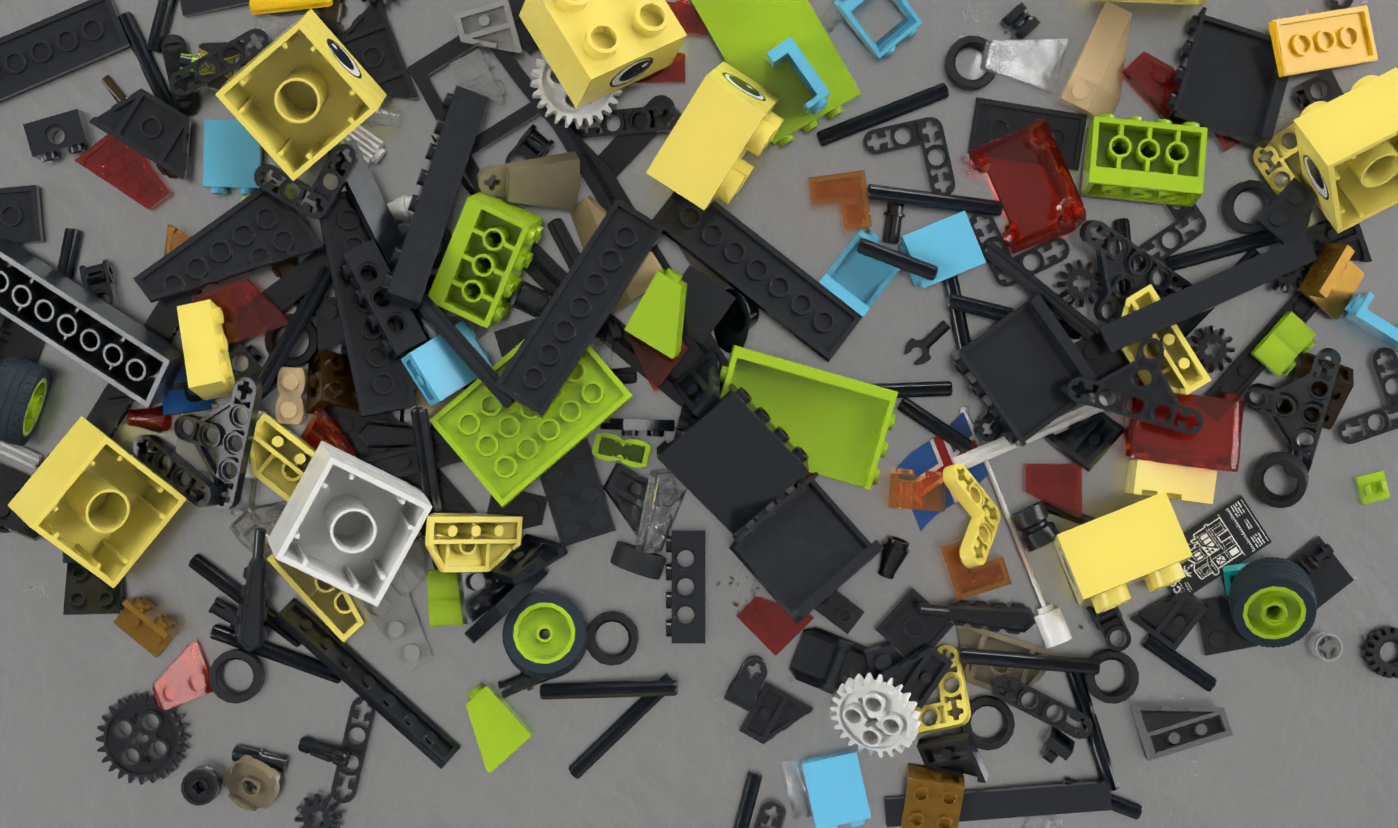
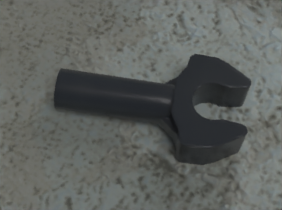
(925, 344)

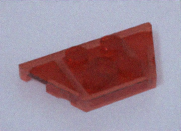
(244, 310)

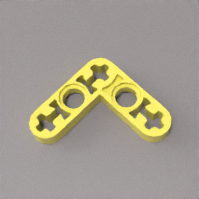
(1280, 153)
(981, 508)
(944, 708)

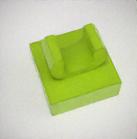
(1372, 487)

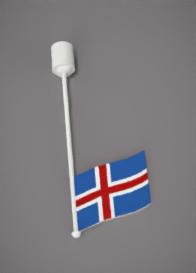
(936, 456)

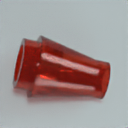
(149, 419)

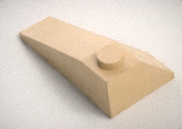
(1097, 74)
(586, 220)

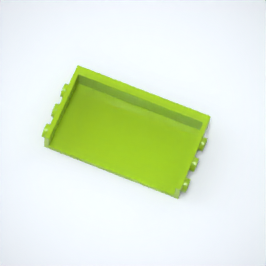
(752, 28)
(826, 414)

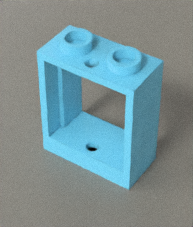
(886, 44)

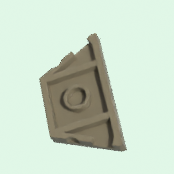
(988, 640)

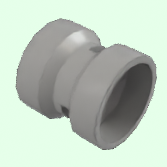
(1331, 646)

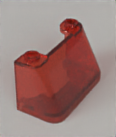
(1031, 183)
(1213, 447)

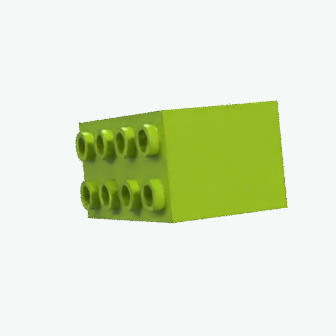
(1144, 160)
(486, 259)

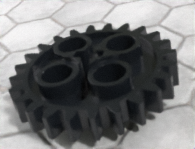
(117, 744)

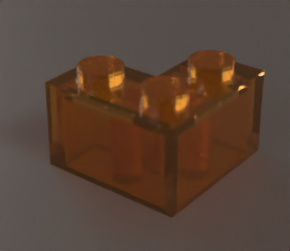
(849, 192)
(917, 492)
(972, 581)

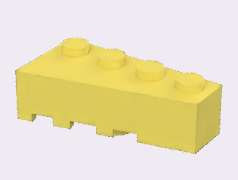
(327, 601)

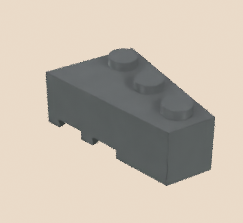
(1175, 729)

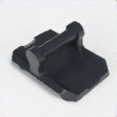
(827, 660)

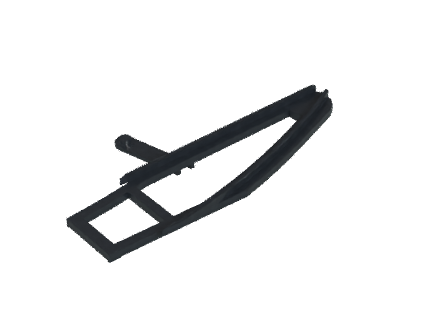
(597, 171)

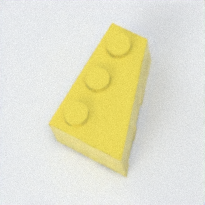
(205, 350)
(1178, 481)

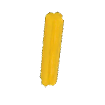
(274, 6)

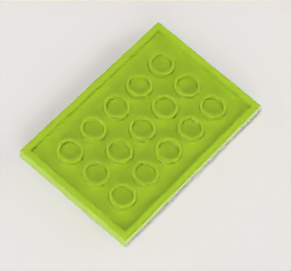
(513, 444)

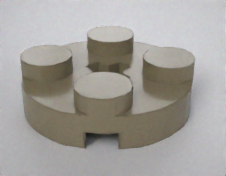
(260, 774)

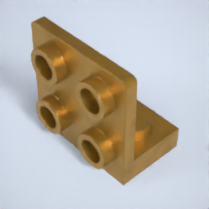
(1332, 279)
(146, 625)
(932, 798)

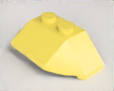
(1179, 361)
(279, 456)
(471, 540)

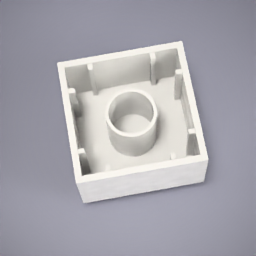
(349, 524)

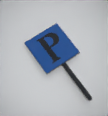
(179, 399)

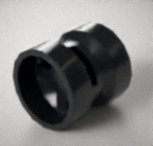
(1016, 16)

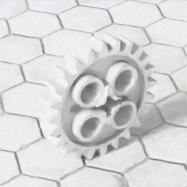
(554, 98)
(875, 715)

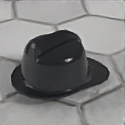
(736, 322)

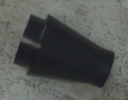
(892, 556)

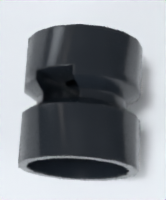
(1035, 526)
(202, 785)

